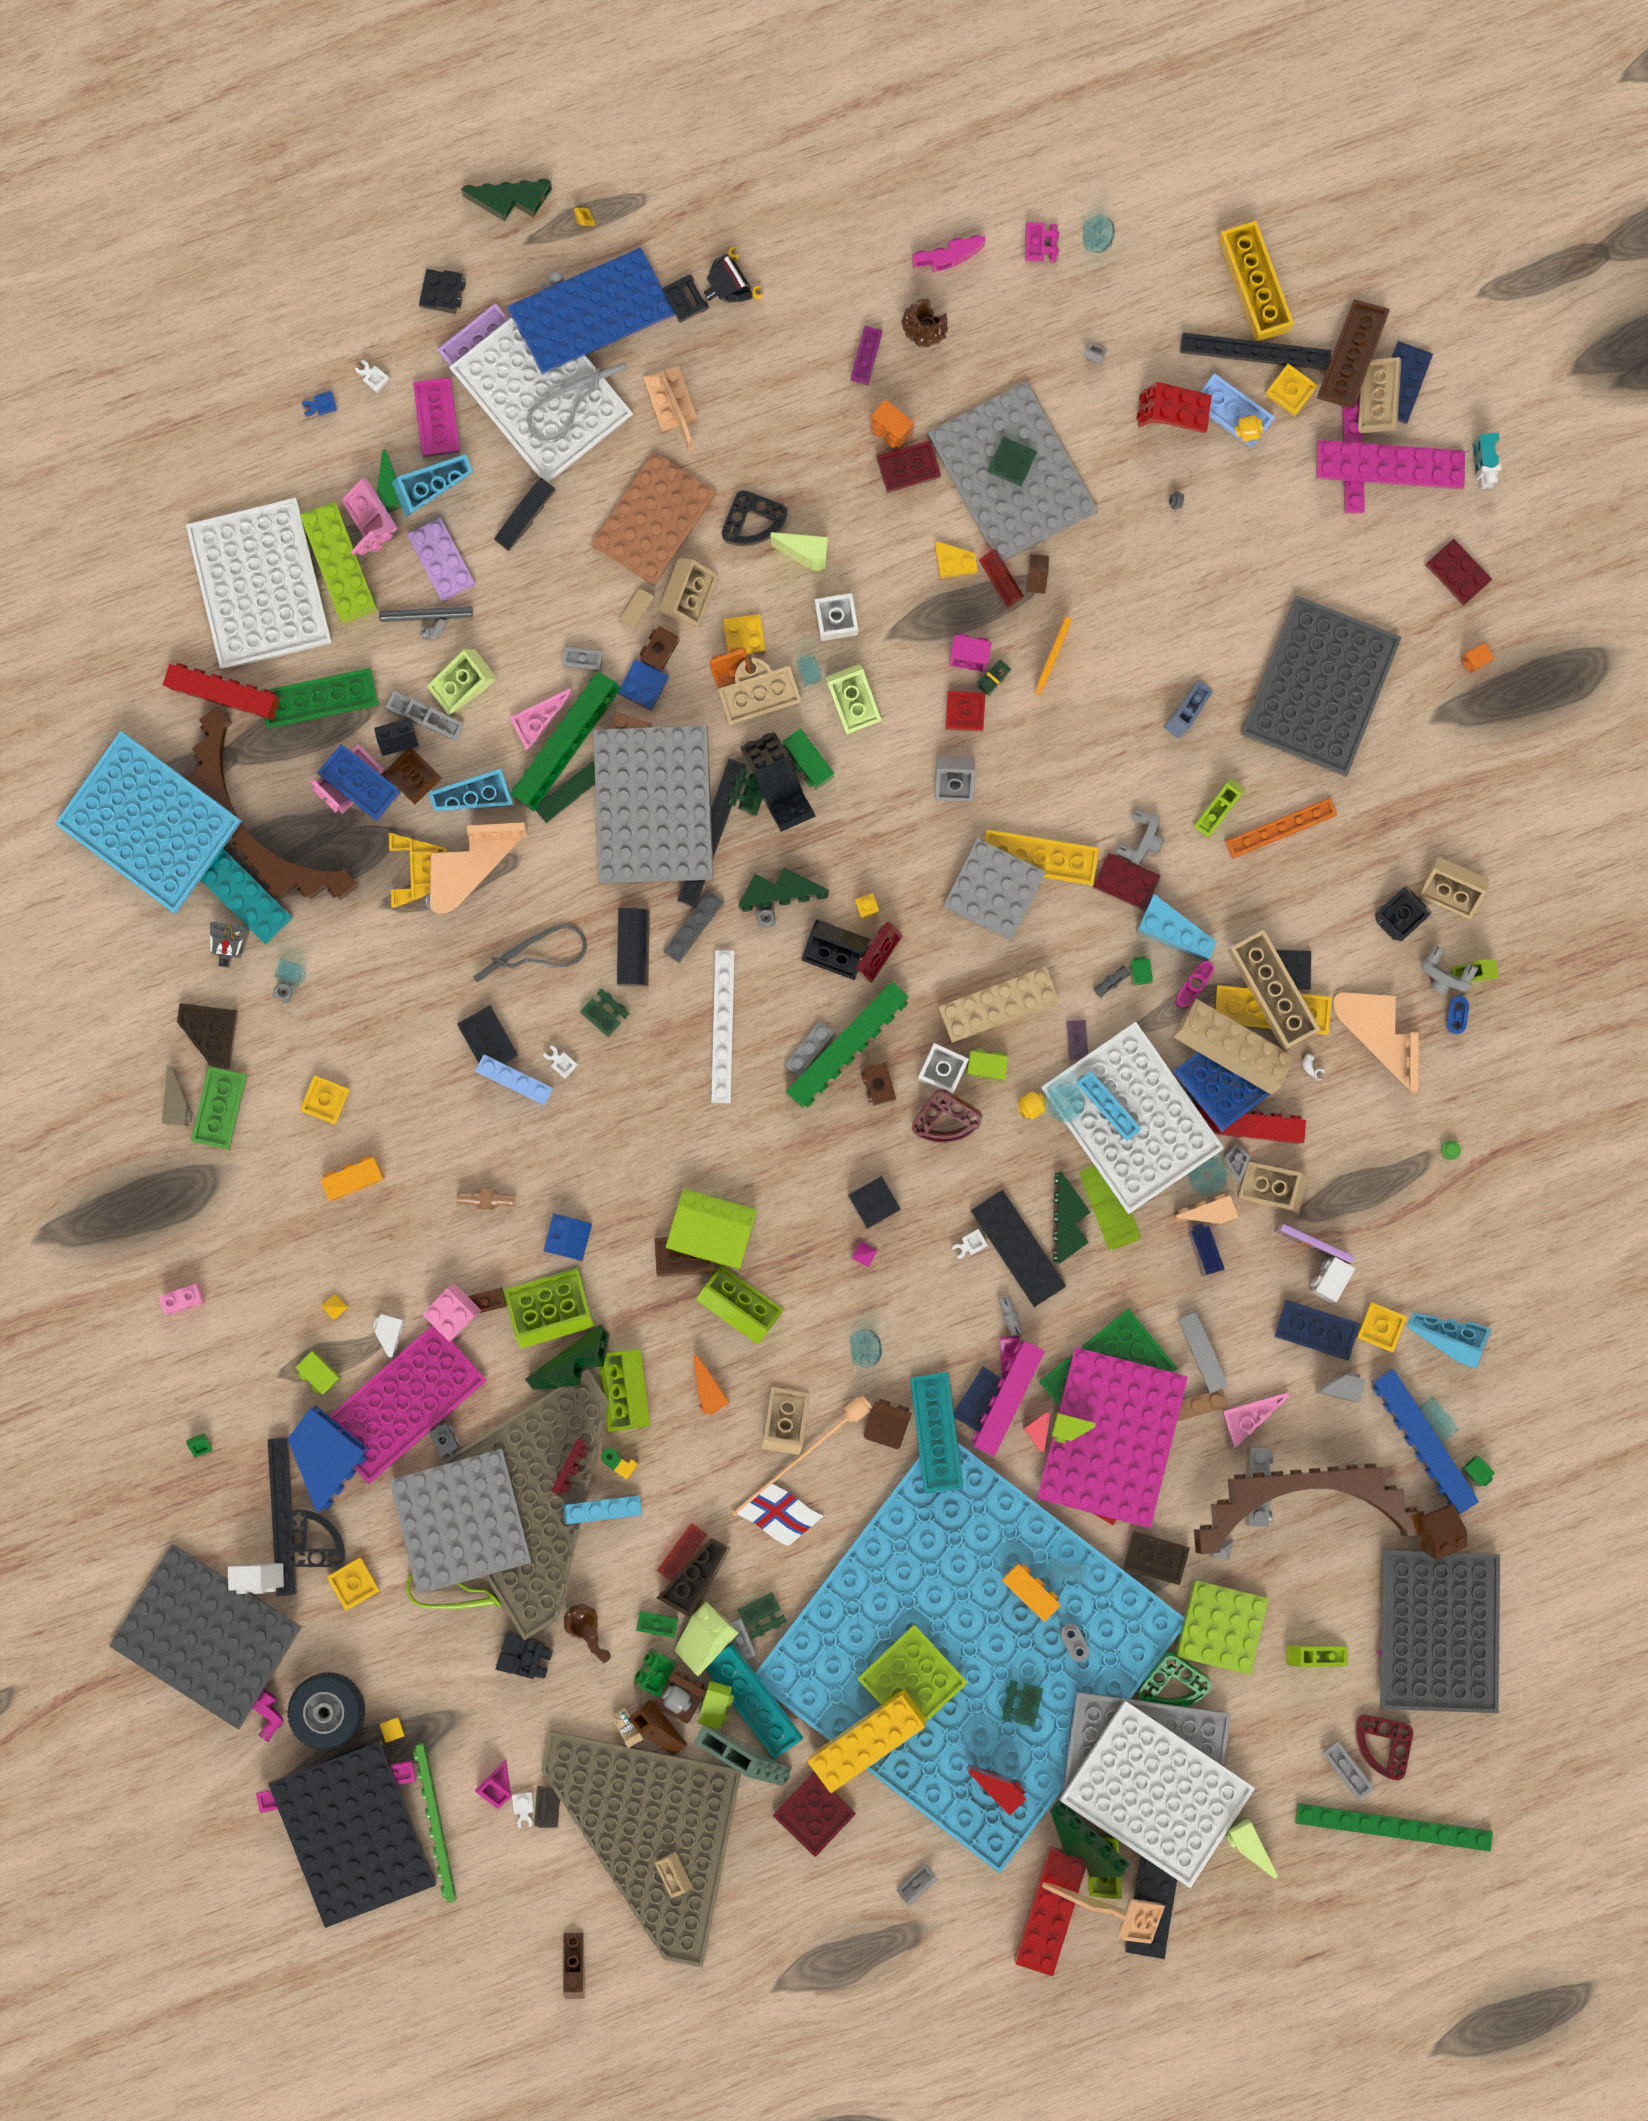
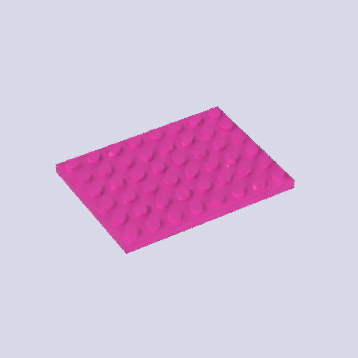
(1123, 1459)

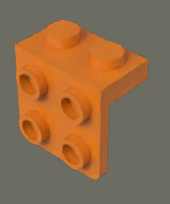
(724, 667)

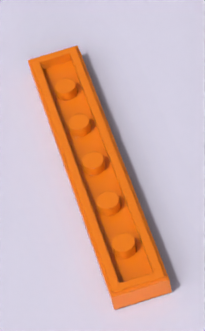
(1281, 828)

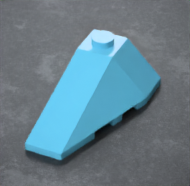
(1458, 1340)

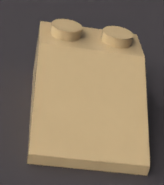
(1273, 1187)
(785, 1421)

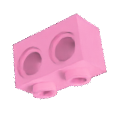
(182, 1299)

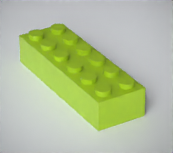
(337, 563)

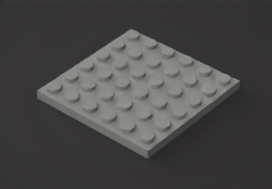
(460, 1521)

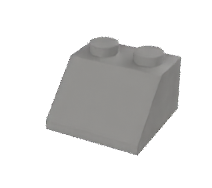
(955, 778)
(1344, 1387)

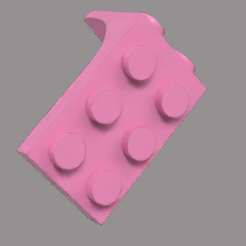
(369, 517)
(334, 798)

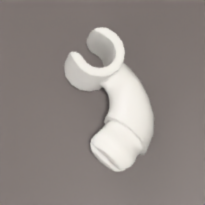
(1307, 1063)

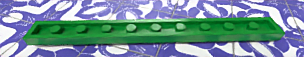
(1394, 1827)

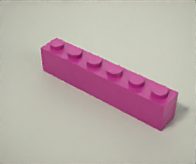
(1008, 1398)

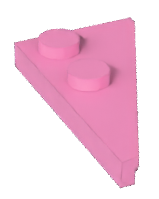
(535, 719)
(1246, 1418)

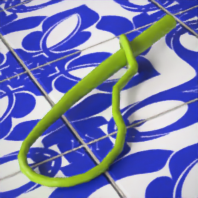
(461, 1605)

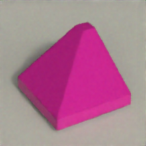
(864, 1254)

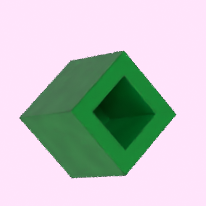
(1140, 971)
(1478, 1471)

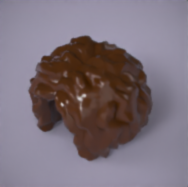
(922, 325)

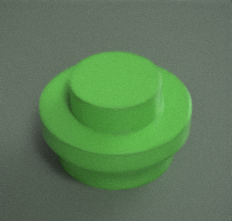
(1451, 1150)

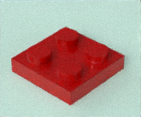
(965, 711)

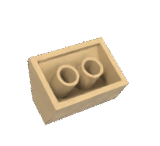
(688, 592)
(1454, 887)

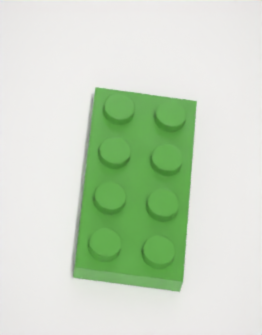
(219, 1108)

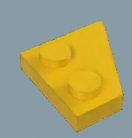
(954, 561)

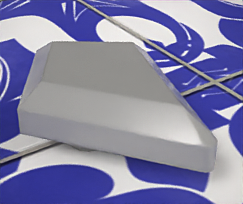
(1237, 1161)

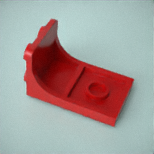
(1174, 407)

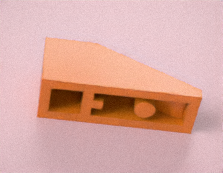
(708, 1390)

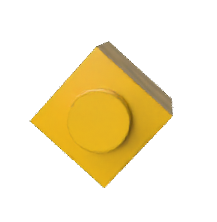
(866, 906)

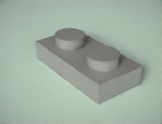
(582, 659)
(742, 1641)
(917, 1885)

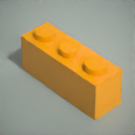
(352, 1178)
(1031, 1591)

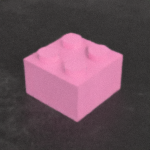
(452, 1312)

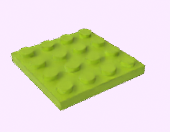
(1222, 1627)
(918, 1668)

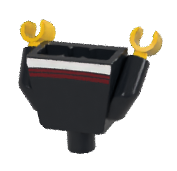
(729, 281)

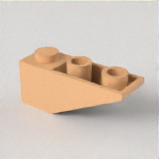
(1214, 1213)

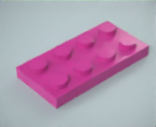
(436, 417)

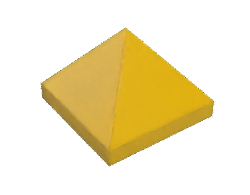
(584, 217)
(334, 1306)

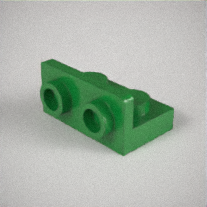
(654, 1672)

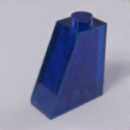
(1205, 1250)

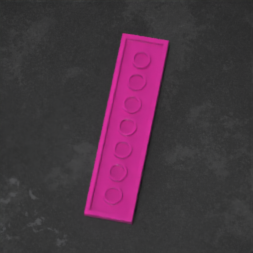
(1390, 464)

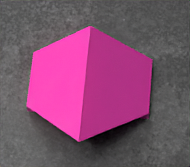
(496, 1786)

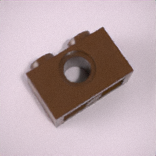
(659, 659)
(878, 1072)

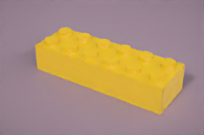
(1255, 281)
(867, 1741)

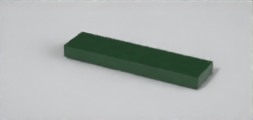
(567, 793)

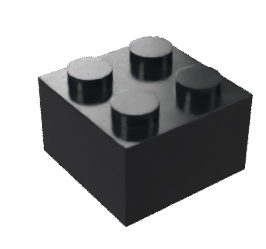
(874, 1202)

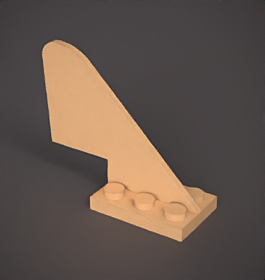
(671, 401)
(459, 873)
(1374, 1024)
(1139, 1918)

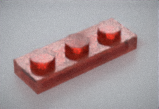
(1001, 578)
(681, 1552)

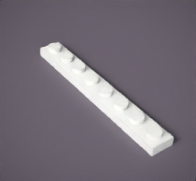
(723, 1026)

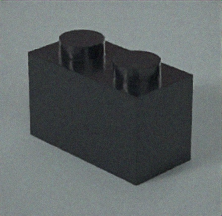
(396, 736)

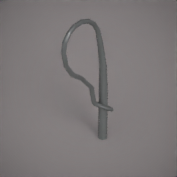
(502, 961)

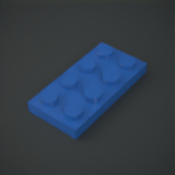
(358, 782)

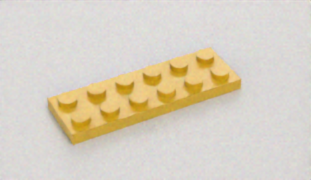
(1058, 859)
(1242, 1008)

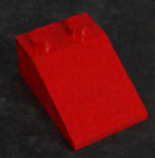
(1001, 1789)

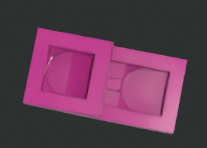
(1007, 1347)

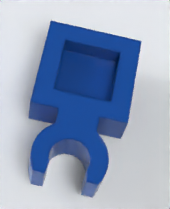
(323, 403)

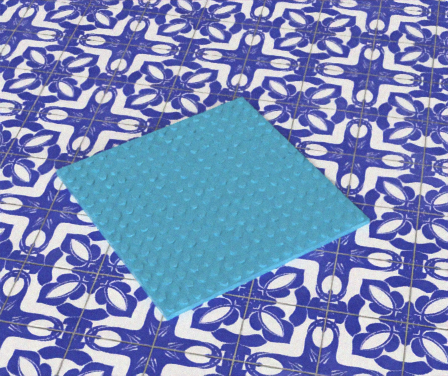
(941, 1567)

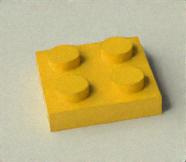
(1291, 390)
(744, 633)
(325, 1100)
(1381, 1327)
(353, 1584)

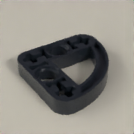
(750, 506)
(301, 1547)

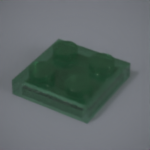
(1012, 461)

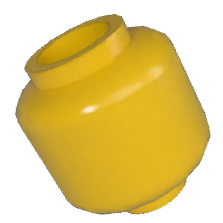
(1249, 428)
(1031, 1105)

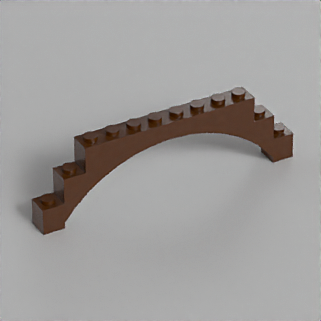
(278, 873)
(1251, 1492)

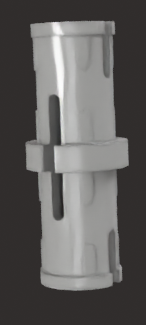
(1010, 1316)

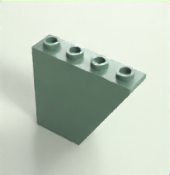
(742, 1756)

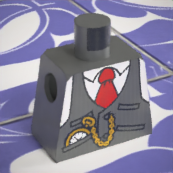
(227, 941)

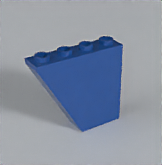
(325, 1456)

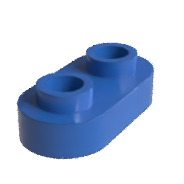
(1459, 1016)

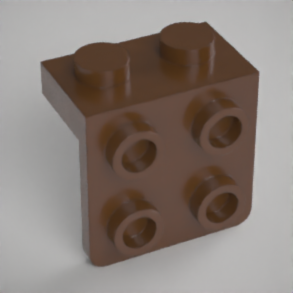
(887, 1424)
(695, 1688)

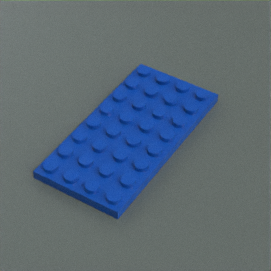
(590, 310)

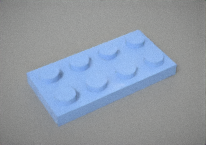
(1230, 405)

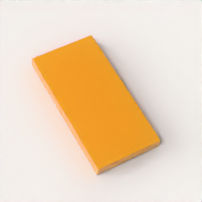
(1053, 656)

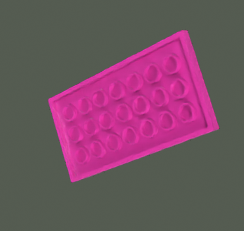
(407, 1399)

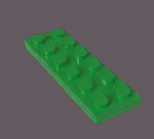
(324, 698)

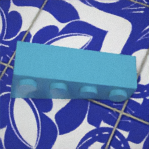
(474, 793)

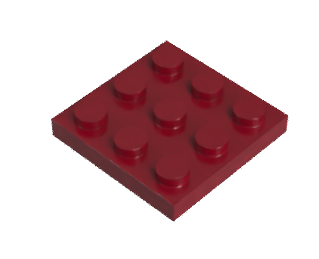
(814, 1814)

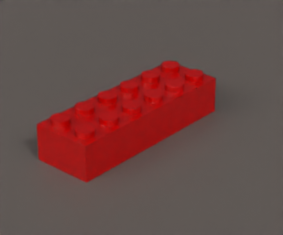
(1049, 1913)

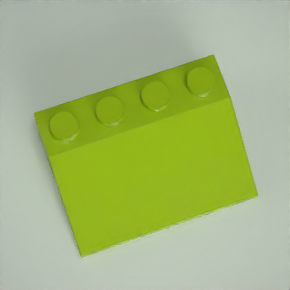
(711, 1228)
(548, 1308)

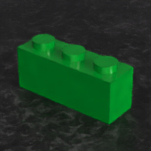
(807, 759)

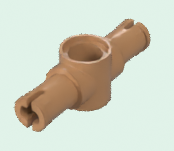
(485, 1199)

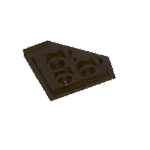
(210, 1031)

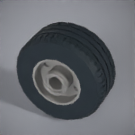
(344, 1706)

